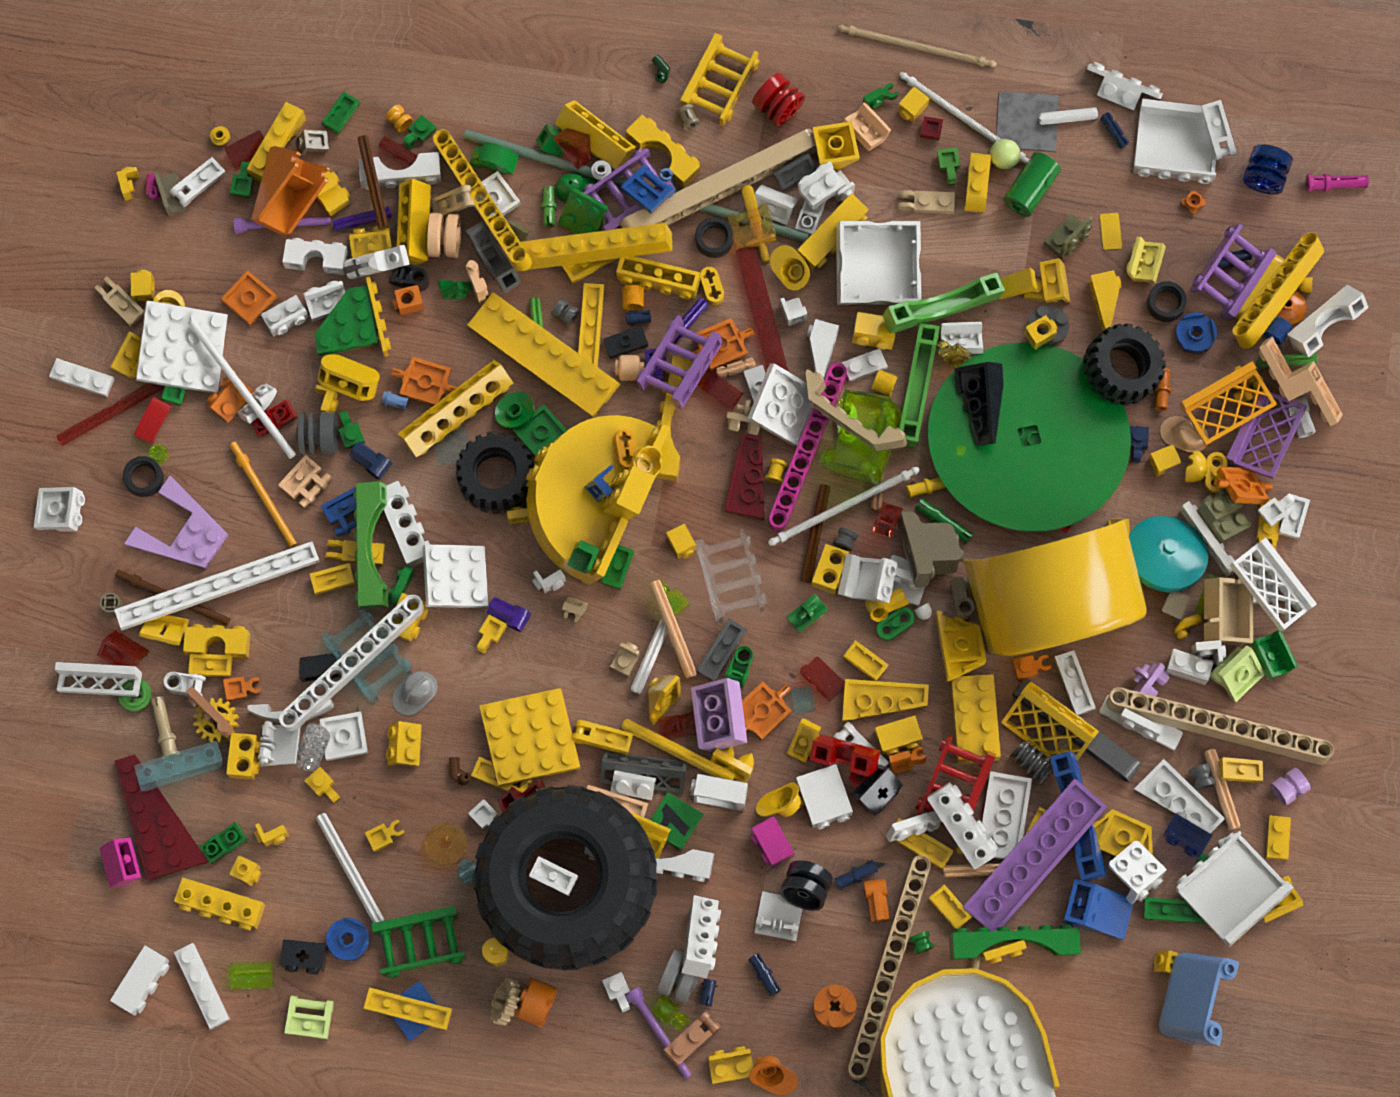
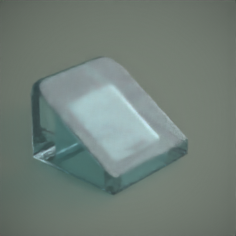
(803, 700)

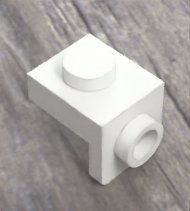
(553, 581)

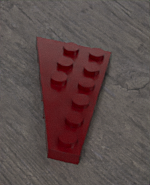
(159, 833)

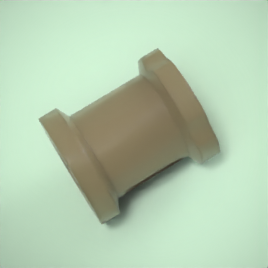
(688, 123)

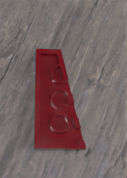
(747, 485)

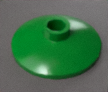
(511, 404)

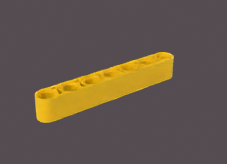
(1278, 290)

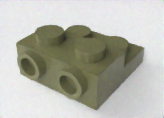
(1223, 516)

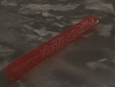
(108, 412)

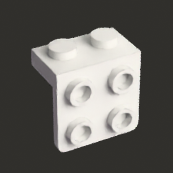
(1138, 871)

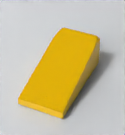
(1019, 283)

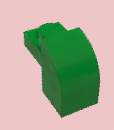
(494, 157)

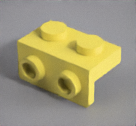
(1145, 261)

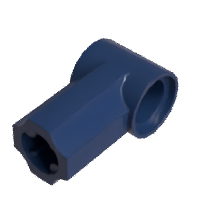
(374, 462)

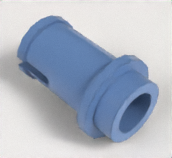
(666, 175)
(394, 400)

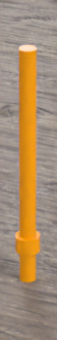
(243, 461)

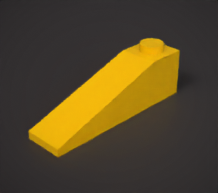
(662, 695)

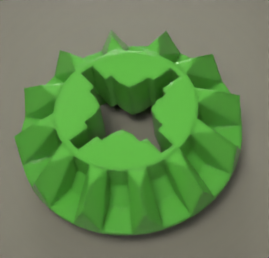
(138, 703)

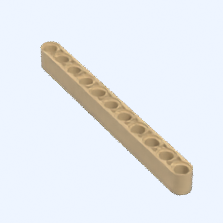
(725, 181)
(1229, 723)
(893, 957)

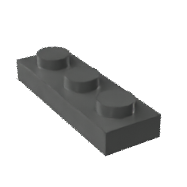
(721, 650)

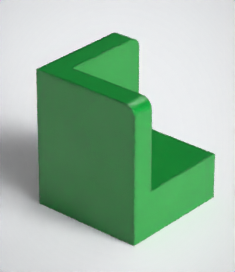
(546, 141)
(583, 557)

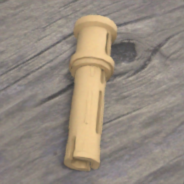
(166, 737)

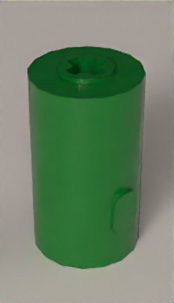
(1032, 184)

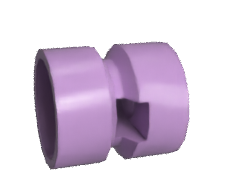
(1293, 784)

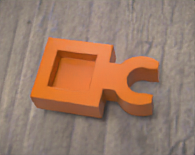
(1027, 667)
(237, 688)

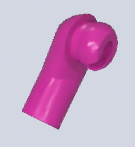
(151, 188)

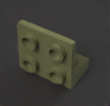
(1067, 235)

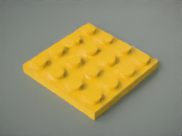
(529, 737)

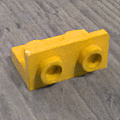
(368, 242)
(731, 1065)

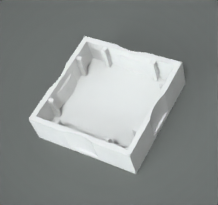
(878, 262)

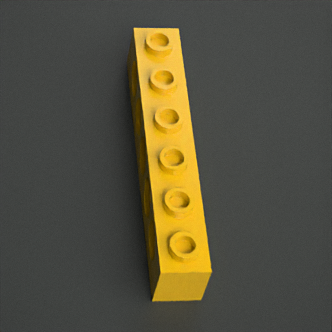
(444, 408)

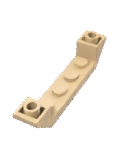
(889, 439)

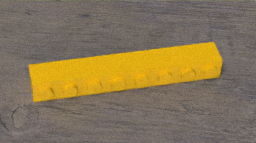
(598, 246)

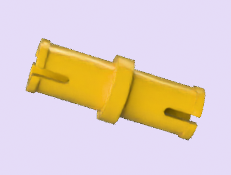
(924, 487)

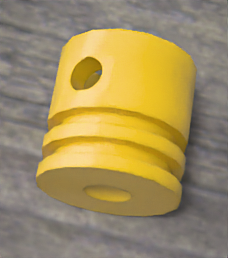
(495, 953)

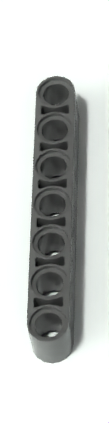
(1100, 748)

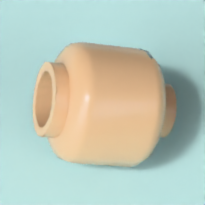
(628, 367)

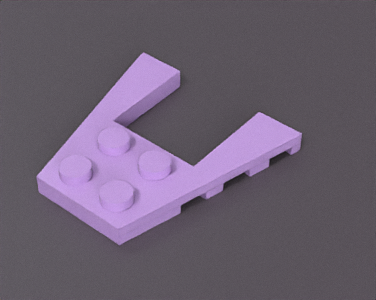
(196, 541)

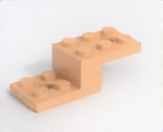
(1300, 381)

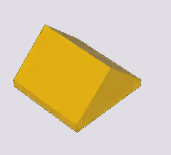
(836, 144)

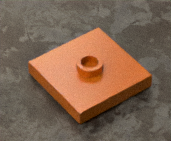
(248, 298)

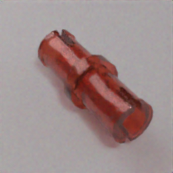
(398, 150)

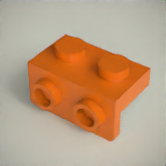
(227, 400)

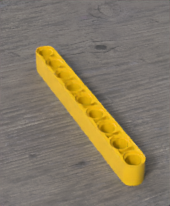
(486, 206)

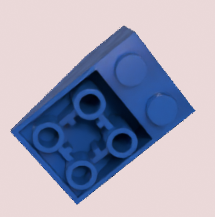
(1097, 909)

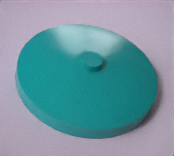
(1168, 553)

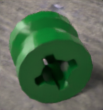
(921, 942)

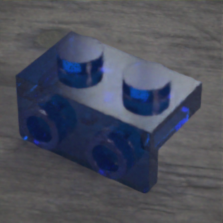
(1186, 835)

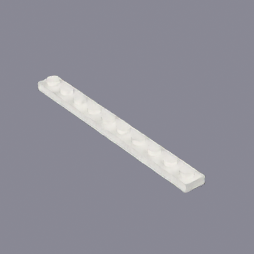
(216, 585)

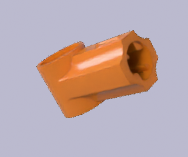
(876, 895)

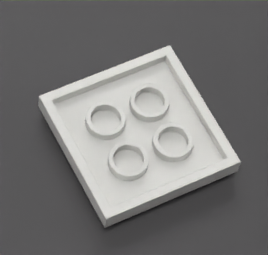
(782, 405)
(455, 576)

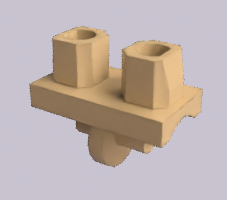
(735, 419)

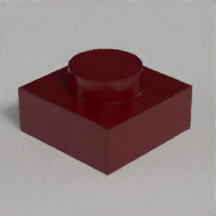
(931, 128)

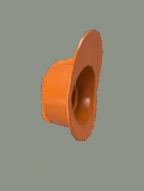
(772, 1076)

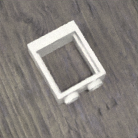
(719, 792)

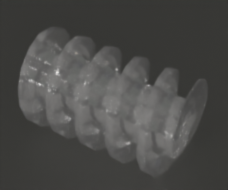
(312, 747)

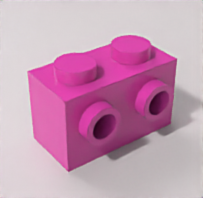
(772, 842)
(120, 862)

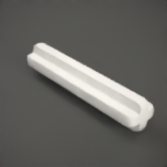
(1068, 116)

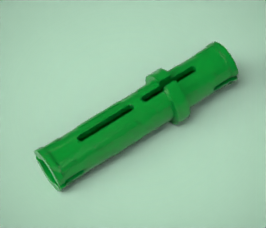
(937, 516)

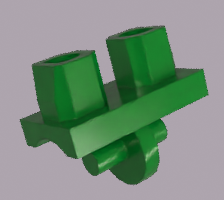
(807, 613)

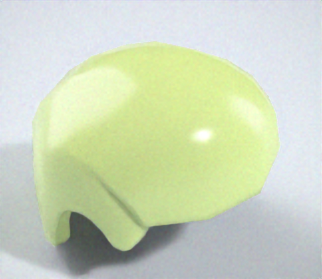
(1005, 154)

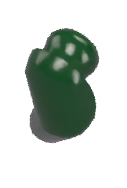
(663, 69)

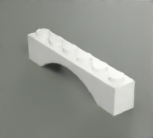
(692, 863)

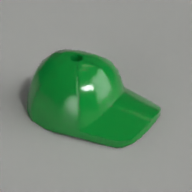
(563, 187)

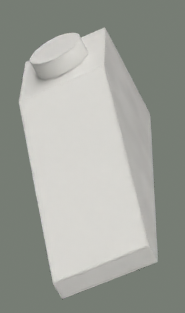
(821, 343)

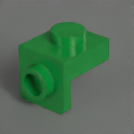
(454, 291)

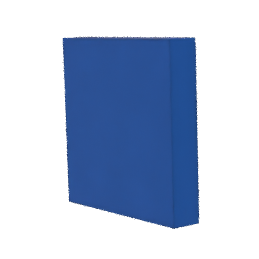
(410, 1028)

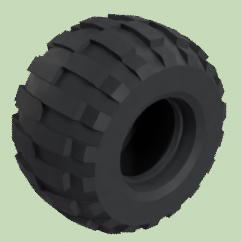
(611, 914)

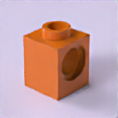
(408, 292)

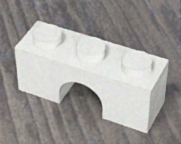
(298, 252)

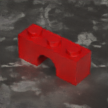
(831, 750)

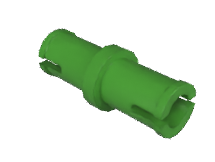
(548, 207)

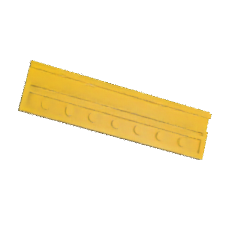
(543, 354)

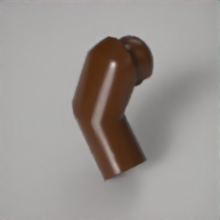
(456, 773)

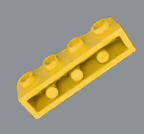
(603, 139)
(414, 219)
(824, 238)
(658, 276)
(219, 903)

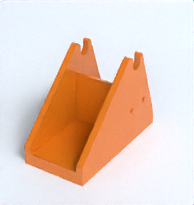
(287, 190)

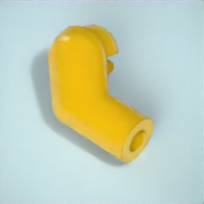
(1187, 622)

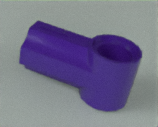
(513, 616)

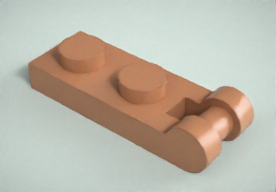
(210, 712)
(691, 1039)

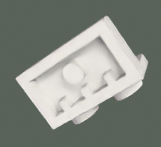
(820, 185)
(285, 316)
(1208, 648)

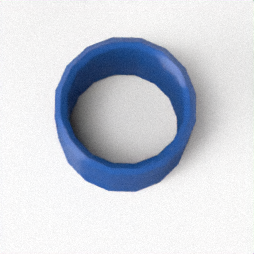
(1278, 330)

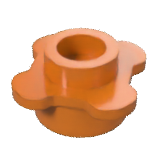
(1193, 196)

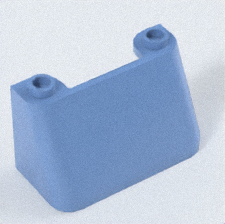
(1192, 998)

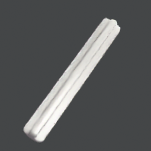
(649, 658)

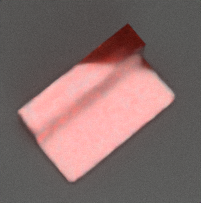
(121, 650)
(822, 678)

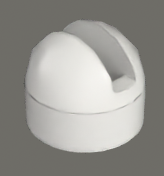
(923, 612)

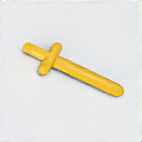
(751, 203)

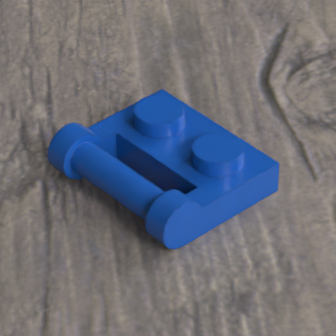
(645, 194)

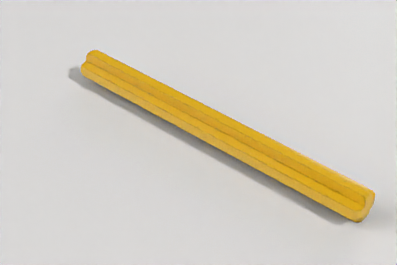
(677, 750)

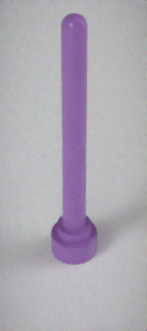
(241, 225)
(636, 998)

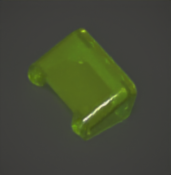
(850, 454)

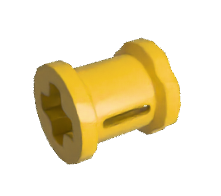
(775, 471)

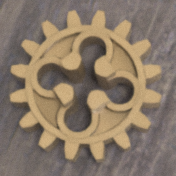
(503, 1011)

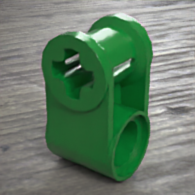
(738, 669)

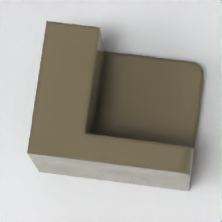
(1175, 605)

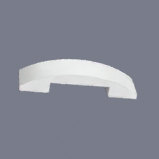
(264, 712)

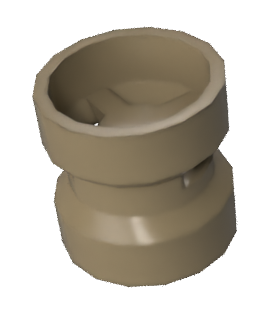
(107, 606)

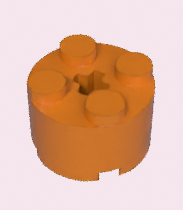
(834, 995)
(536, 1002)

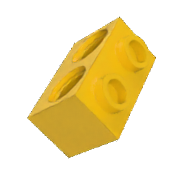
(826, 568)
(237, 756)

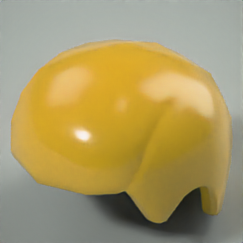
(648, 460)
(1197, 468)

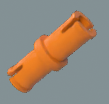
(1163, 391)

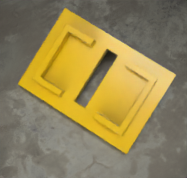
(174, 633)

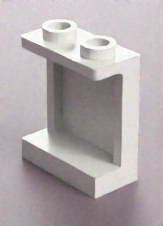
(867, 578)
(824, 797)

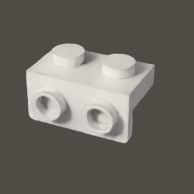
(323, 299)
(965, 334)

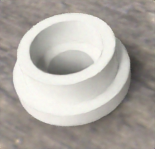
(597, 175)

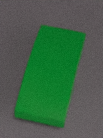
(224, 842)

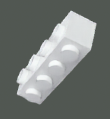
(962, 825)
(700, 937)

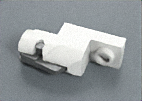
(376, 262)

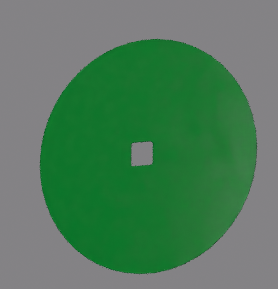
(1041, 484)

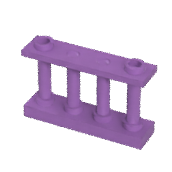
(613, 222)
(1252, 274)
(690, 377)

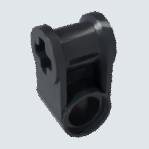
(406, 276)

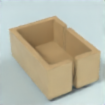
(1228, 611)

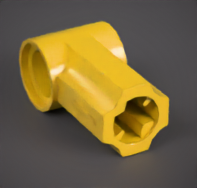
(879, 610)

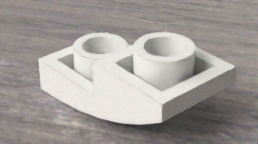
(809, 218)
(263, 395)

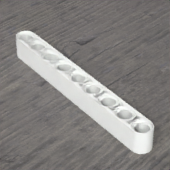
(348, 673)

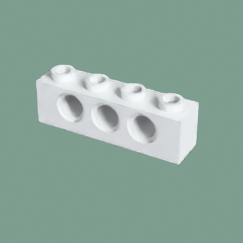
(412, 554)

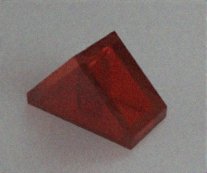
(575, 146)
(887, 519)

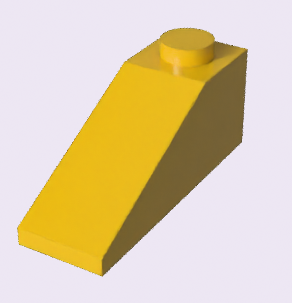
(1105, 293)

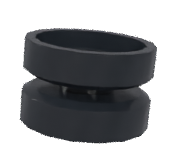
(806, 885)

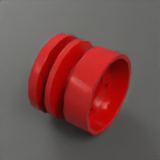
(778, 99)

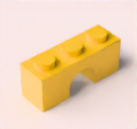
(198, 639)

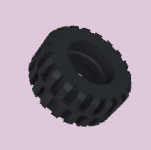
(1140, 347)
(486, 448)

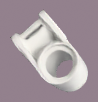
(185, 682)

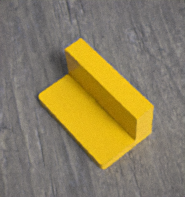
(1054, 280)

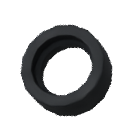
(718, 223)
(1166, 316)
(137, 462)

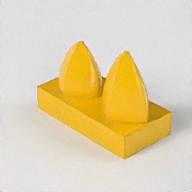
(741, 767)

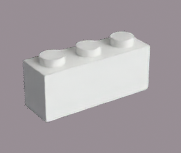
(140, 981)

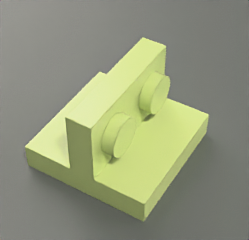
(1238, 672)

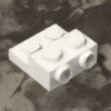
(59, 509)

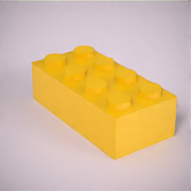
(975, 715)

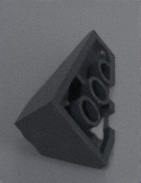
(982, 395)

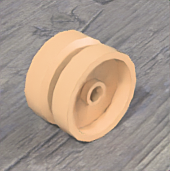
(444, 235)

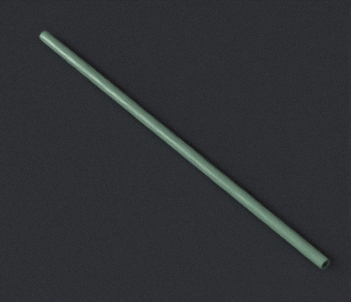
(586, 171)

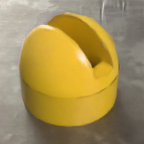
(1306, 285)

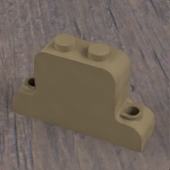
(928, 548)

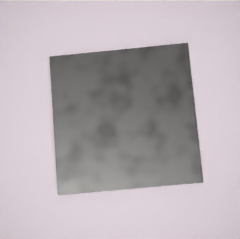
(1020, 120)

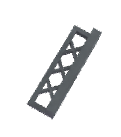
(648, 766)

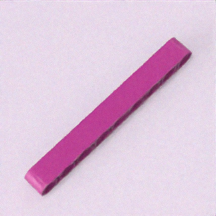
(803, 455)

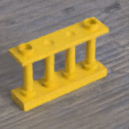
(707, 64)

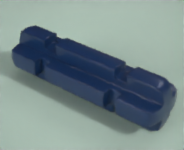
(1114, 130)

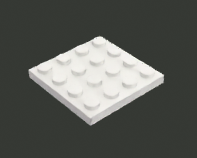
(172, 351)

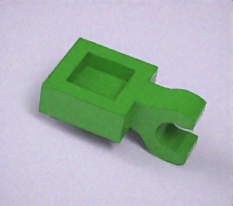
(948, 162)

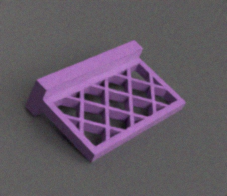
(1247, 432)

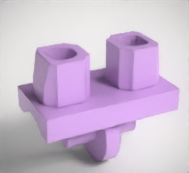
(1147, 676)

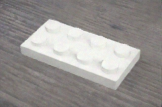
(1006, 810)

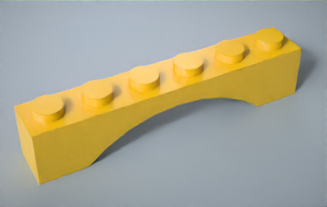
(670, 458)

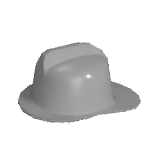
(414, 693)

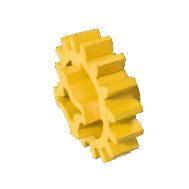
(204, 723)

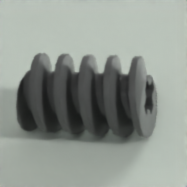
(1033, 761)

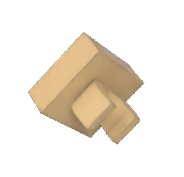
(574, 606)

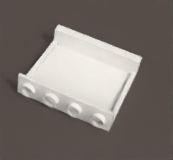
(1173, 142)
(1232, 888)

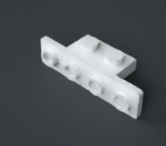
(1120, 89)
(1159, 733)

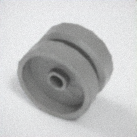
(673, 976)

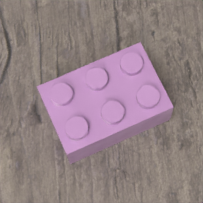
(719, 715)

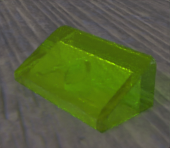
(251, 975)

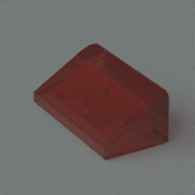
(244, 149)

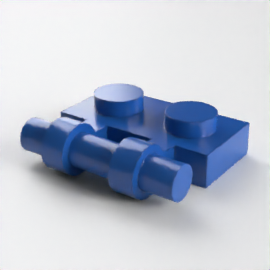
(340, 508)

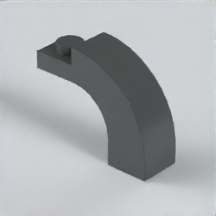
(492, 257)

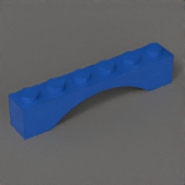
(1087, 847)

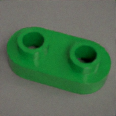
(404, 578)
(894, 624)

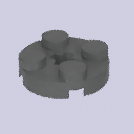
(1057, 316)

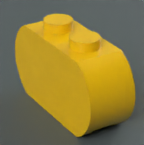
(977, 182)
(348, 377)

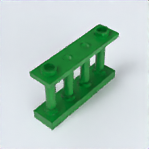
(405, 924)

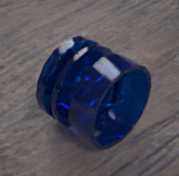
(1267, 169)

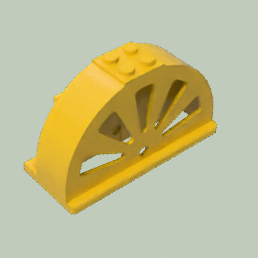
(562, 507)

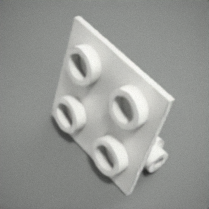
(278, 745)
(777, 917)

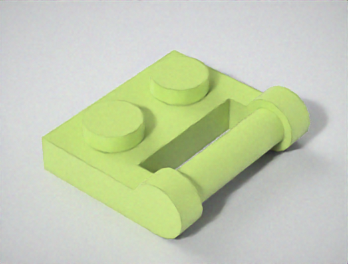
(307, 1024)

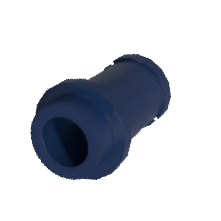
(638, 317)
(707, 992)

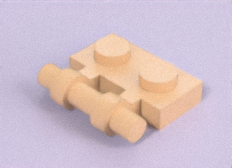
(478, 284)
(300, 477)

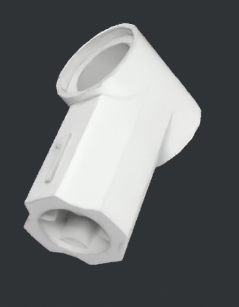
(1305, 426)

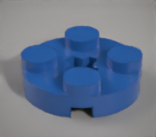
(1191, 343)
(343, 928)

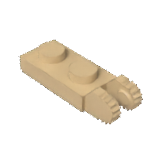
(928, 201)
(121, 303)

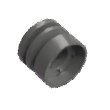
(317, 433)

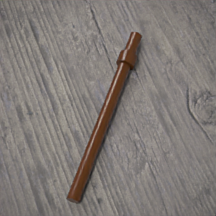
(136, 581)

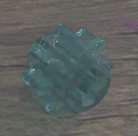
(466, 870)

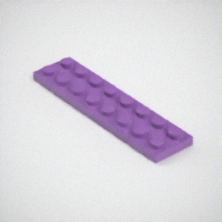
(1035, 856)

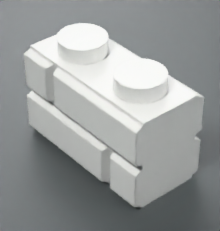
(1189, 667)

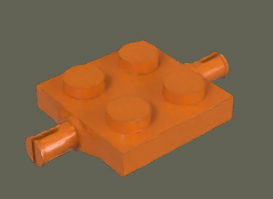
(733, 343)
(424, 381)
(1243, 485)
(765, 709)

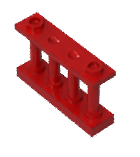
(975, 781)

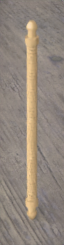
(981, 61)

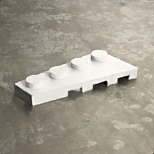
(1173, 792)

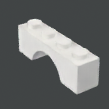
(425, 169)
(1344, 305)

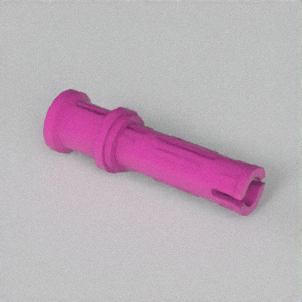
(1329, 182)

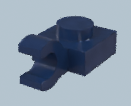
(1139, 441)

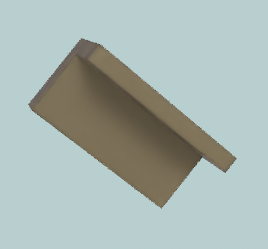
(171, 203)

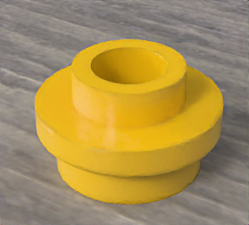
(220, 141)

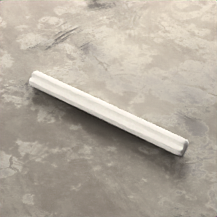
(349, 868)

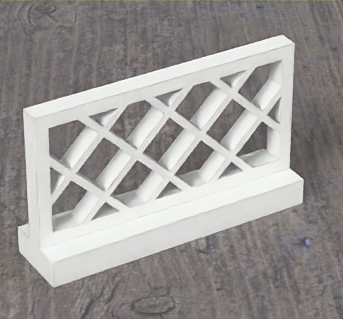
(1281, 578)

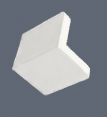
(793, 311)

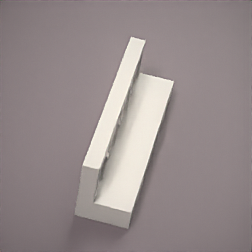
(99, 671)

